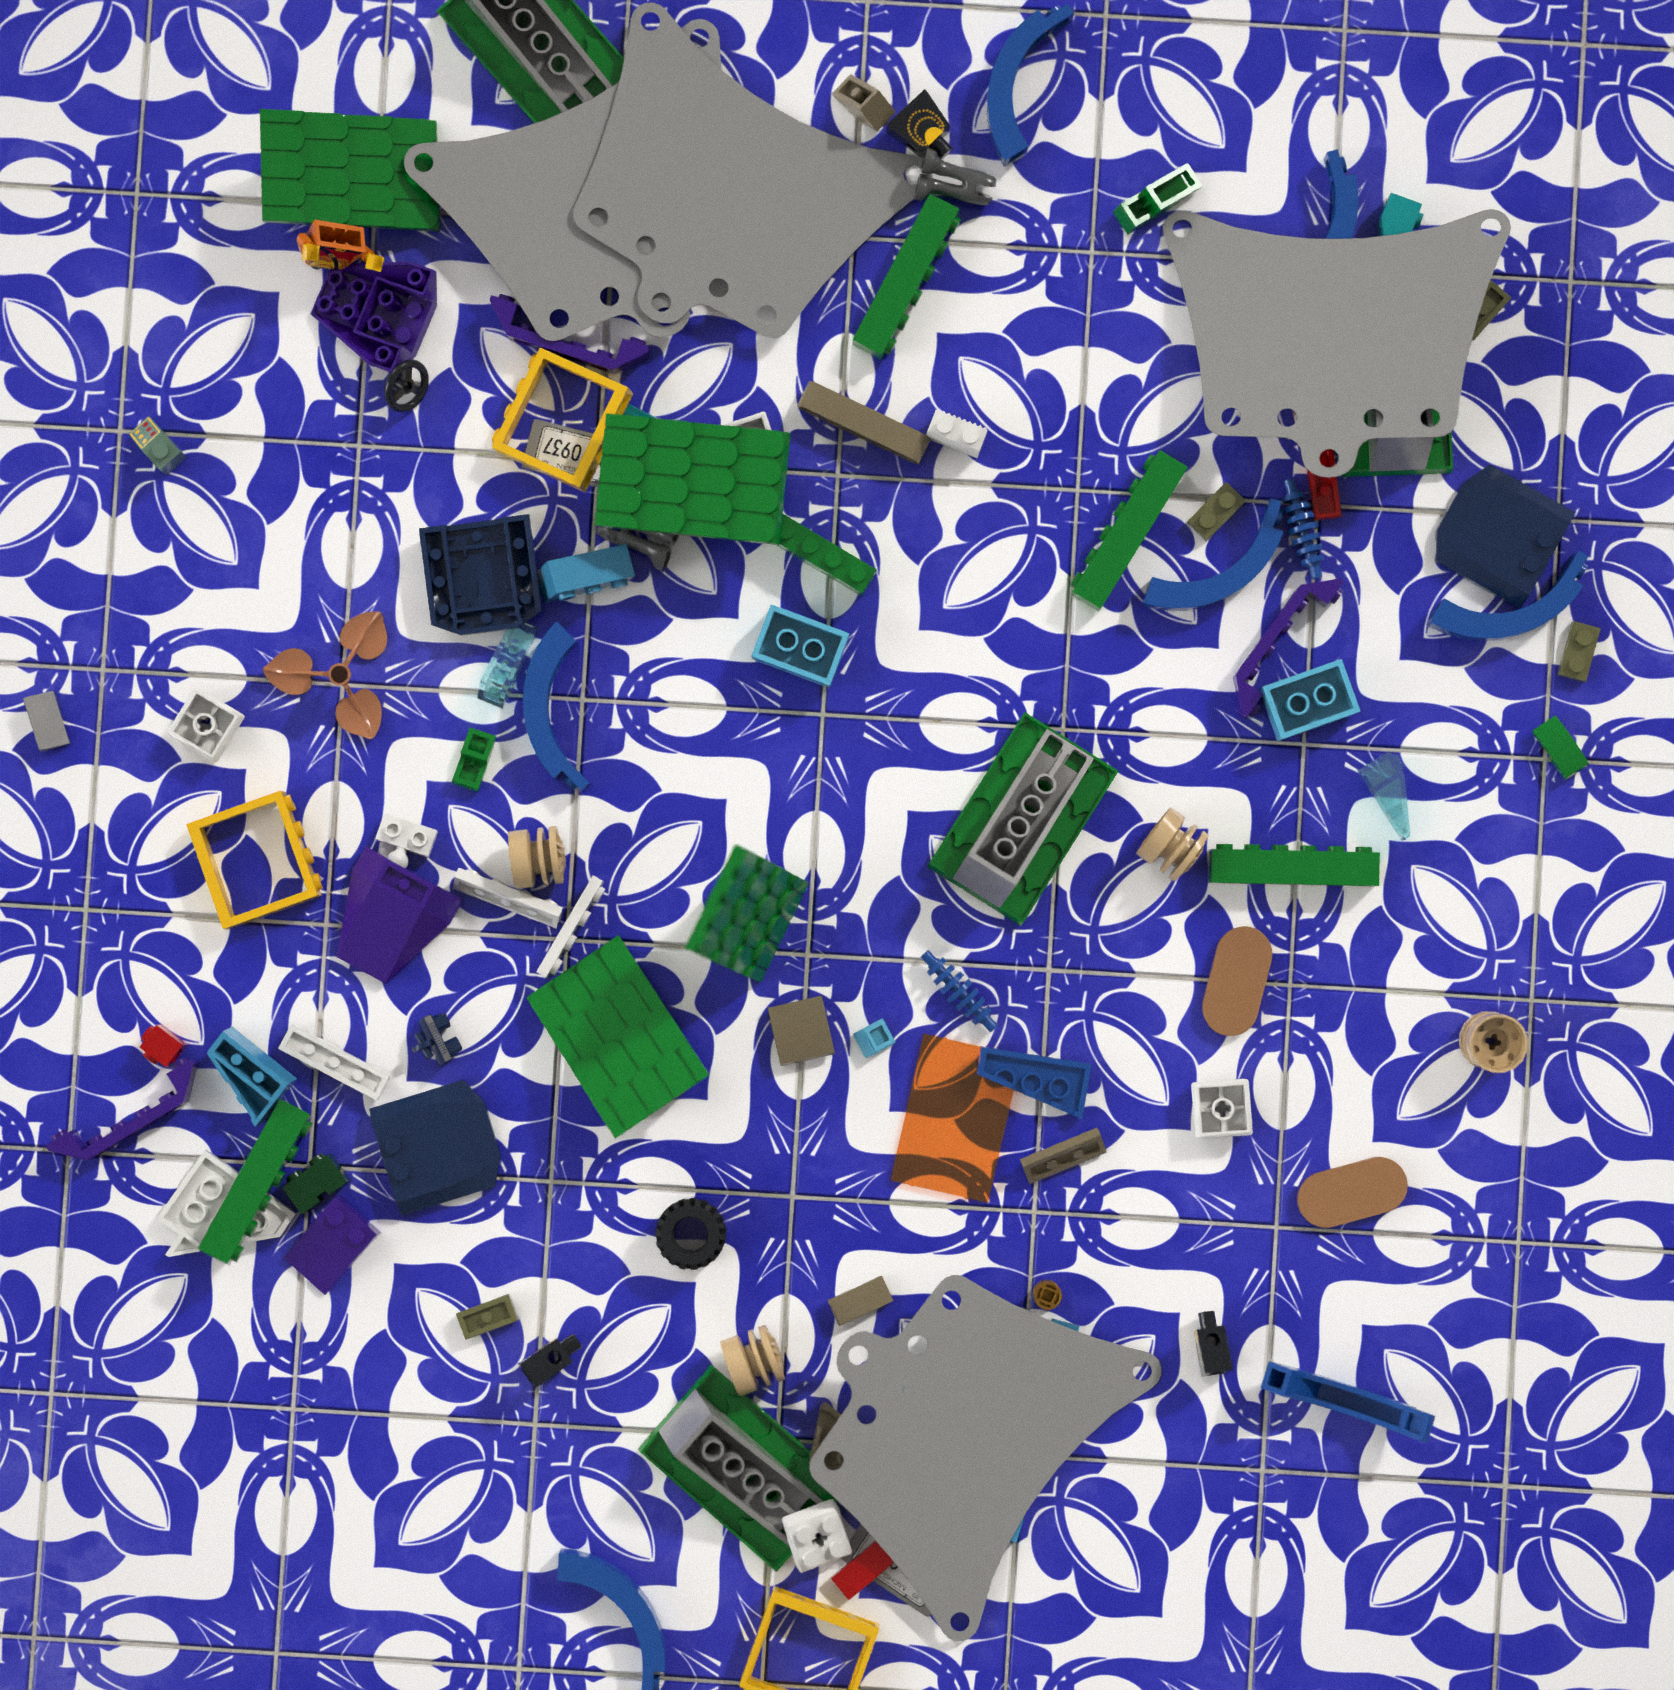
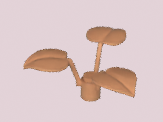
(360, 711)

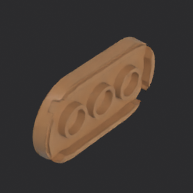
(1237, 981)
(1352, 1192)

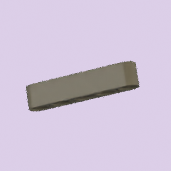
(863, 422)

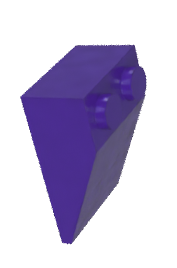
(332, 1244)

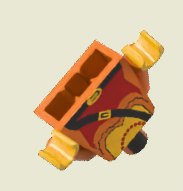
(336, 246)

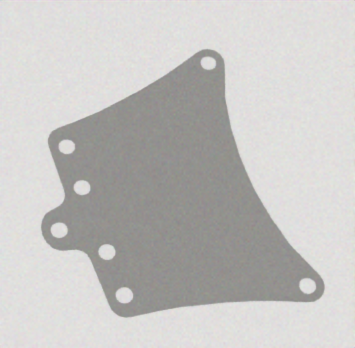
(728, 187)
(518, 204)
(1333, 328)
(970, 1436)

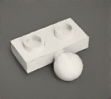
(405, 837)

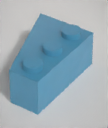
(585, 573)
(250, 1073)

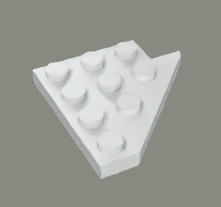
(201, 1196)

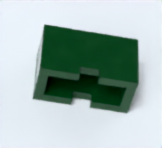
(322, 1177)

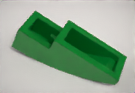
(1157, 198)

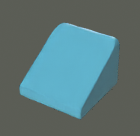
(874, 1038)

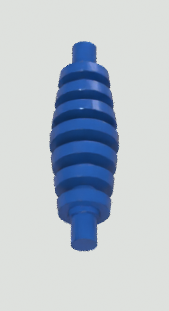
(1303, 528)
(959, 990)

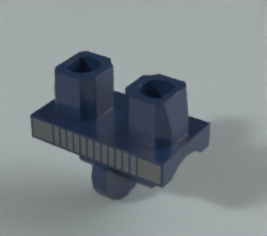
(431, 1028)

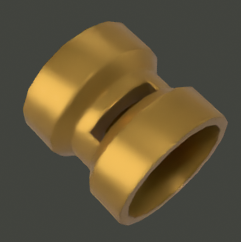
(1043, 1294)

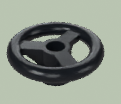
(400, 383)

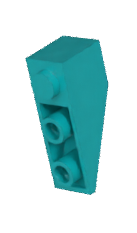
(1399, 216)

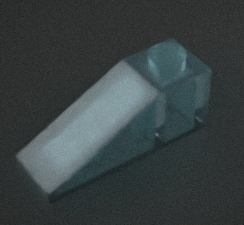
(506, 665)
(1388, 787)

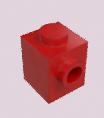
(161, 1045)

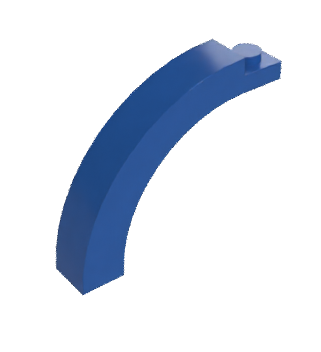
(1000, 113)
(1344, 197)
(1203, 593)
(1479, 626)
(536, 695)
(1348, 1399)
(616, 1585)

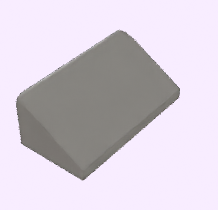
(46, 721)

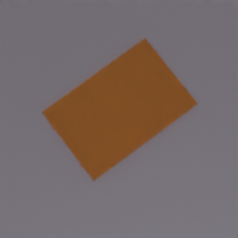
(951, 1122)

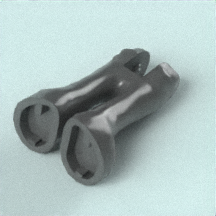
(965, 192)
(658, 553)

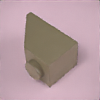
(864, 102)

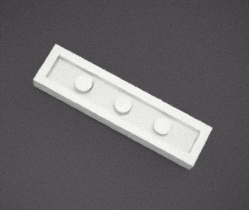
(514, 900)
(566, 936)
(334, 1062)

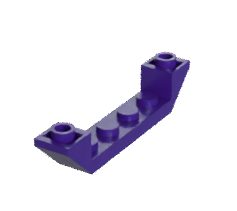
(629, 353)
(1246, 695)
(182, 1079)

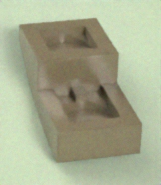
(860, 1300)

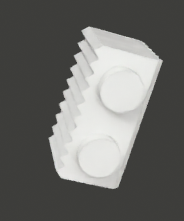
(956, 433)

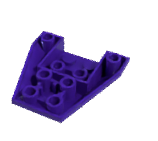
(379, 312)
(390, 916)

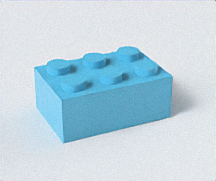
(800, 646)
(1309, 700)

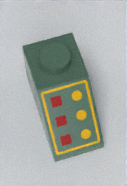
(157, 445)

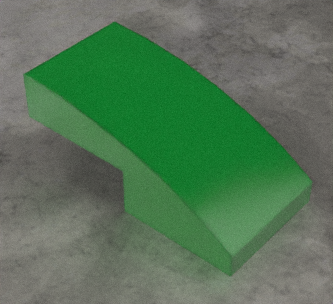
(1560, 747)
(474, 759)

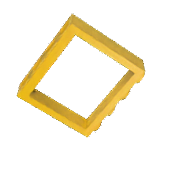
(514, 411)
(212, 875)
(817, 1610)

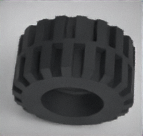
(690, 1258)

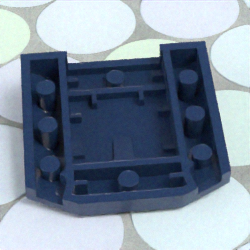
(1500, 534)
(481, 575)
(437, 1146)

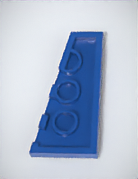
(1043, 1078)

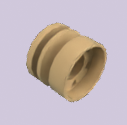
(1172, 844)
(536, 857)
(1509, 1043)
(752, 1360)

